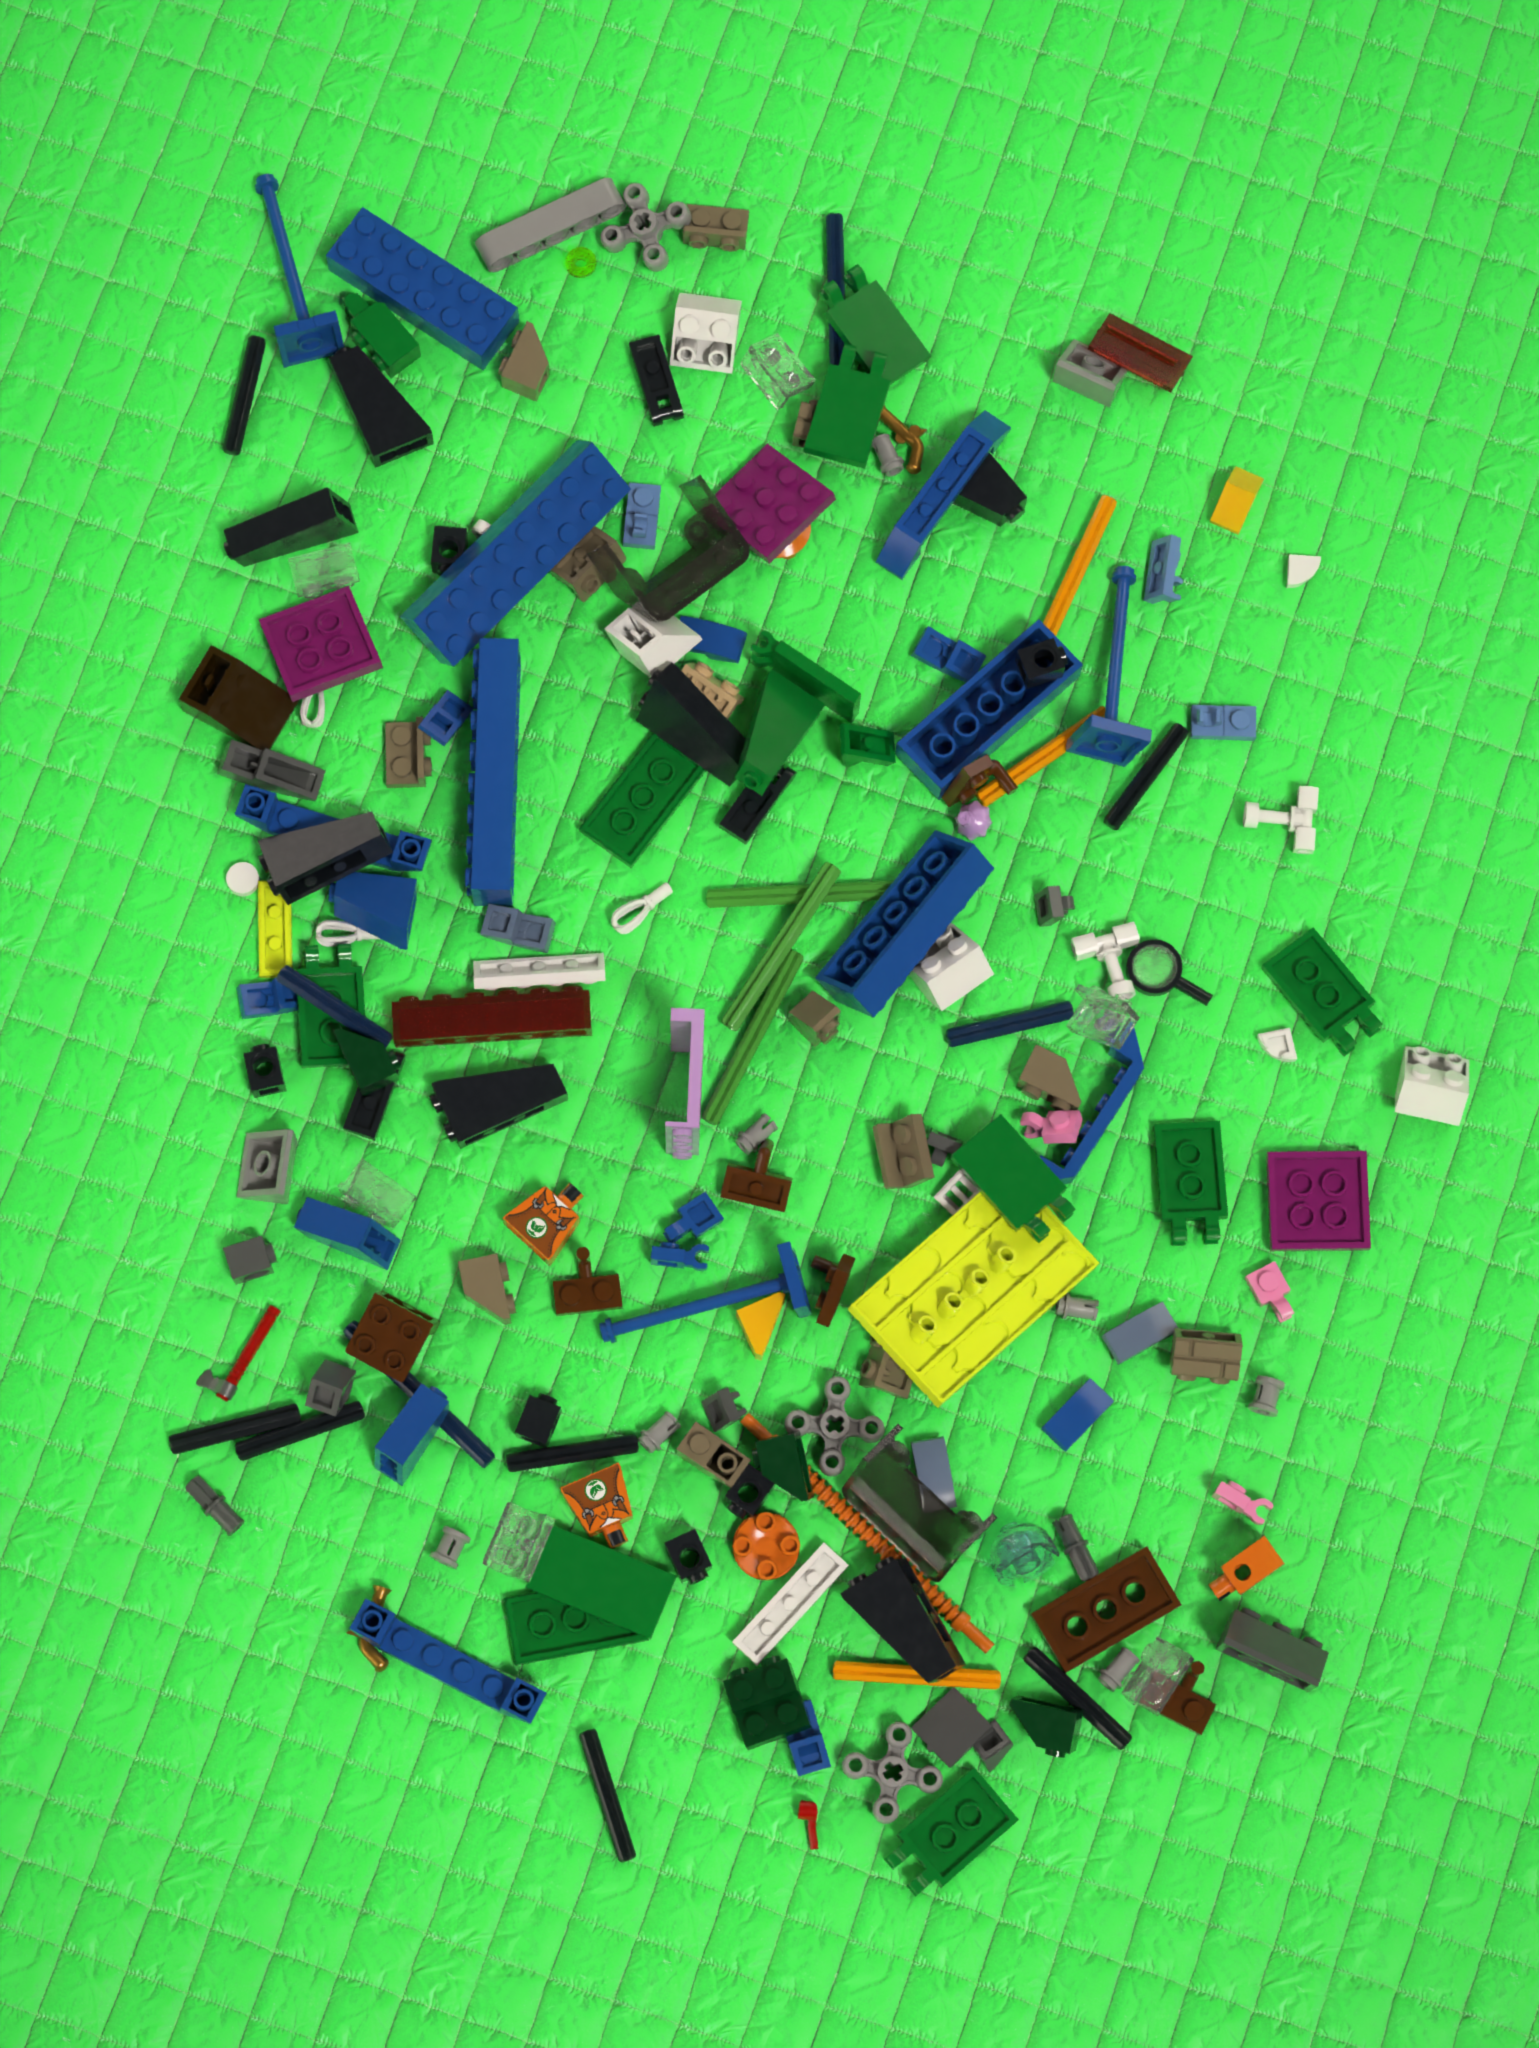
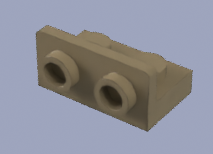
(716, 227)
(578, 570)
(406, 755)
(903, 1152)
(884, 1373)

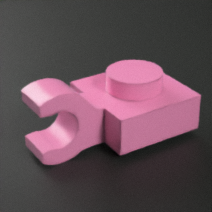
(1055, 1128)
(1270, 1287)
(1234, 1497)

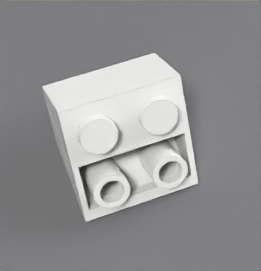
(705, 332)
(651, 643)
(951, 968)
(1432, 1085)

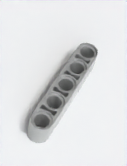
(550, 224)

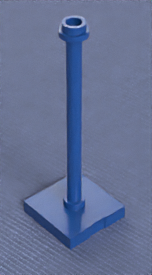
(309, 336)
(1105, 736)
(789, 1281)

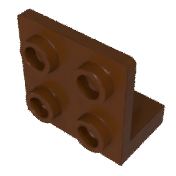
(391, 1335)

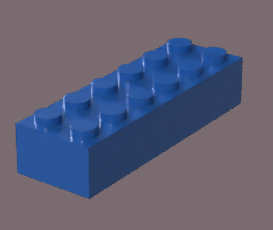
(422, 288)
(981, 714)
(904, 923)

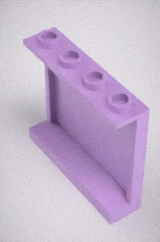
(687, 1036)

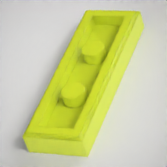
(274, 932)

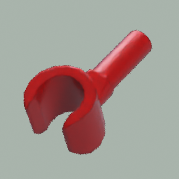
(809, 1811)

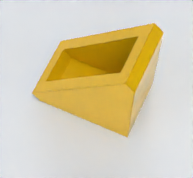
(1236, 500)
(759, 1322)

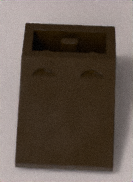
(237, 700)

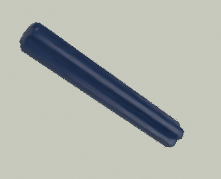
(332, 1006)
(1009, 1023)

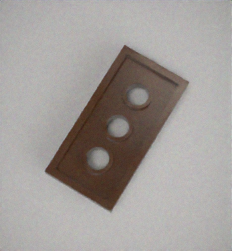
(1104, 1633)

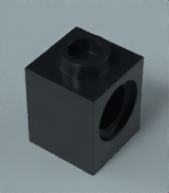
(445, 539)
(1033, 674)
(268, 1084)
(538, 1420)
(755, 1479)
(688, 1542)

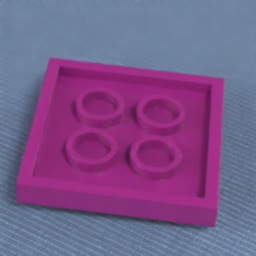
(773, 502)
(320, 643)
(1318, 1201)

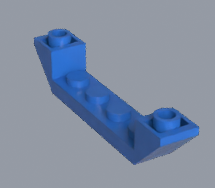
(940, 491)
(277, 817)
(1107, 1108)
(446, 1664)

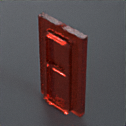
(1140, 352)

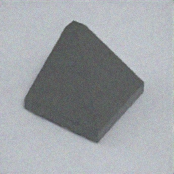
(993, 1746)

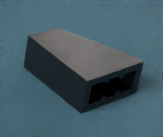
(992, 494)

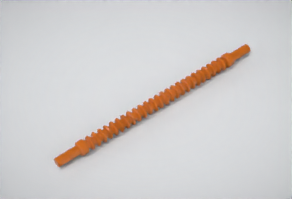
(959, 1620)

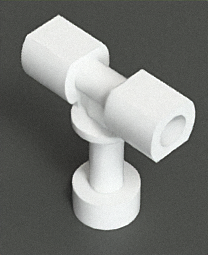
(1298, 818)
(1107, 949)

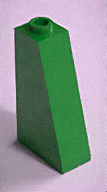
(776, 728)

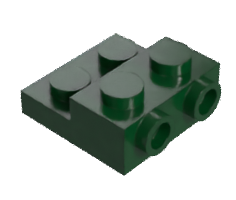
(767, 1702)

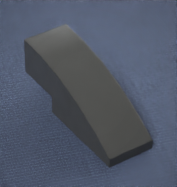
(270, 771)

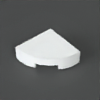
(1301, 569)
(1278, 1044)

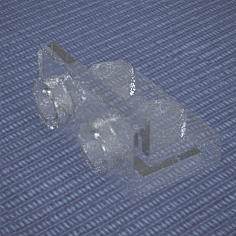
(776, 370)
(324, 570)
(1103, 1017)
(376, 1194)
(518, 1542)
(1156, 1676)

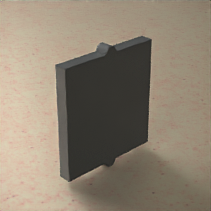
(951, 1727)

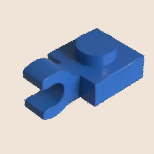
(696, 1216)
(670, 1255)

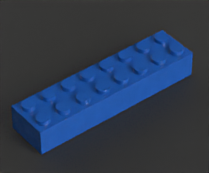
(515, 552)
(495, 776)

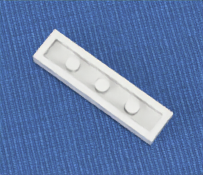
(539, 971)
(790, 1604)

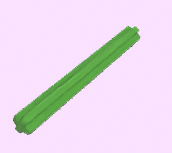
(793, 893)
(781, 946)
(752, 1038)

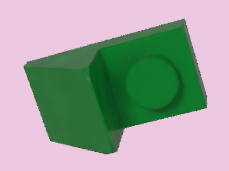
(866, 745)

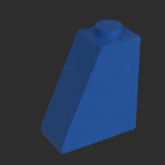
(377, 905)
(347, 1232)
(411, 1433)

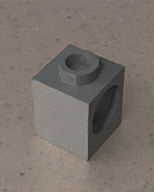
(250, 1259)
(330, 1388)

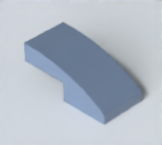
(517, 928)
(1139, 1333)
(934, 1469)

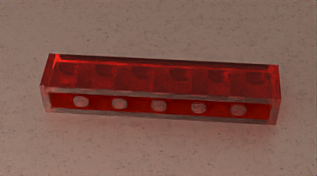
(491, 1018)

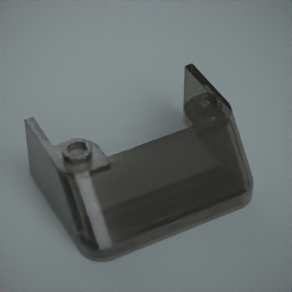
(714, 554)
(909, 1511)

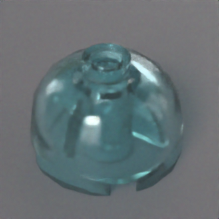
(1021, 1552)

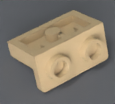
(723, 694)

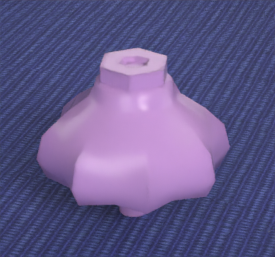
(973, 820)

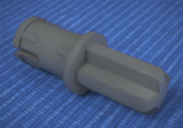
(214, 1505)
(1076, 1547)

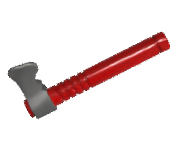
(227, 1388)

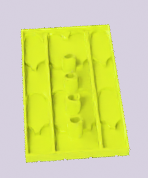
(969, 1295)

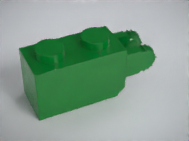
(381, 335)

